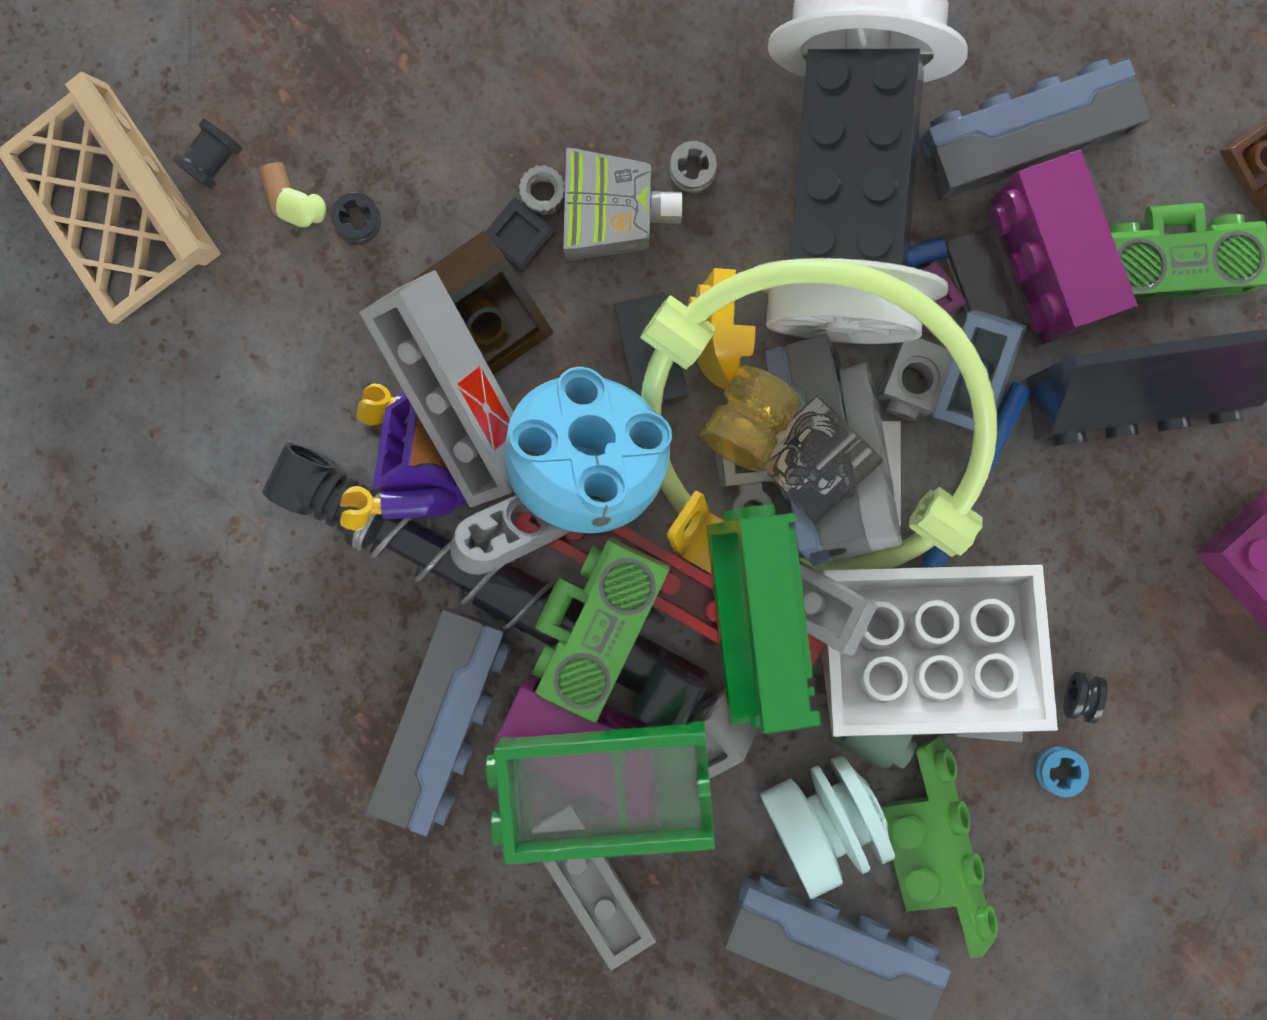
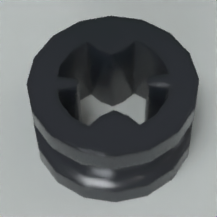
(346, 230)
(1085, 697)

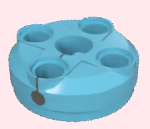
(586, 452)

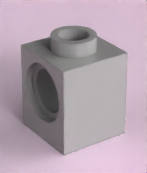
(931, 361)
(725, 742)

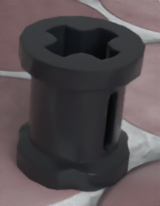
(207, 154)

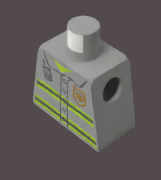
(611, 205)

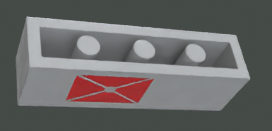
(446, 383)

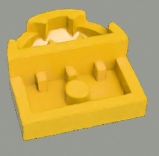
(729, 342)

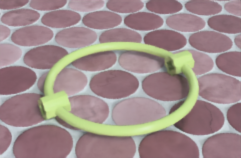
(939, 518)

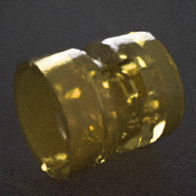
(747, 424)

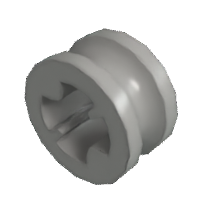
(680, 158)

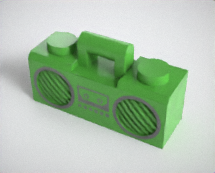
(1194, 264)
(592, 654)

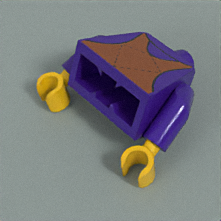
(407, 468)

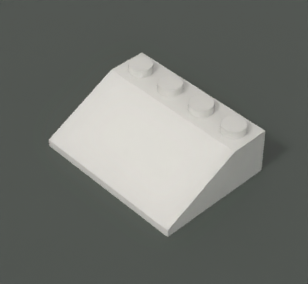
(945, 653)

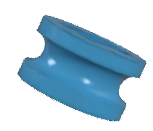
(1072, 783)

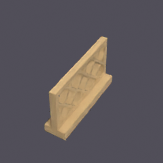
(132, 164)

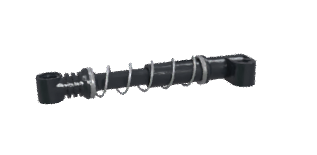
(307, 483)

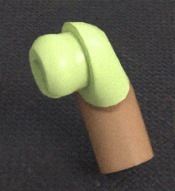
(289, 203)

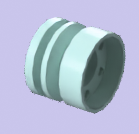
(828, 825)

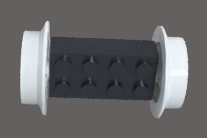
(859, 157)

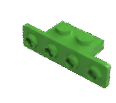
(935, 850)

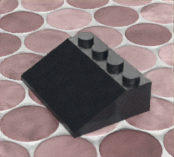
(1149, 386)

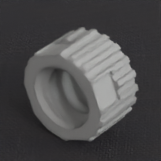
(537, 175)

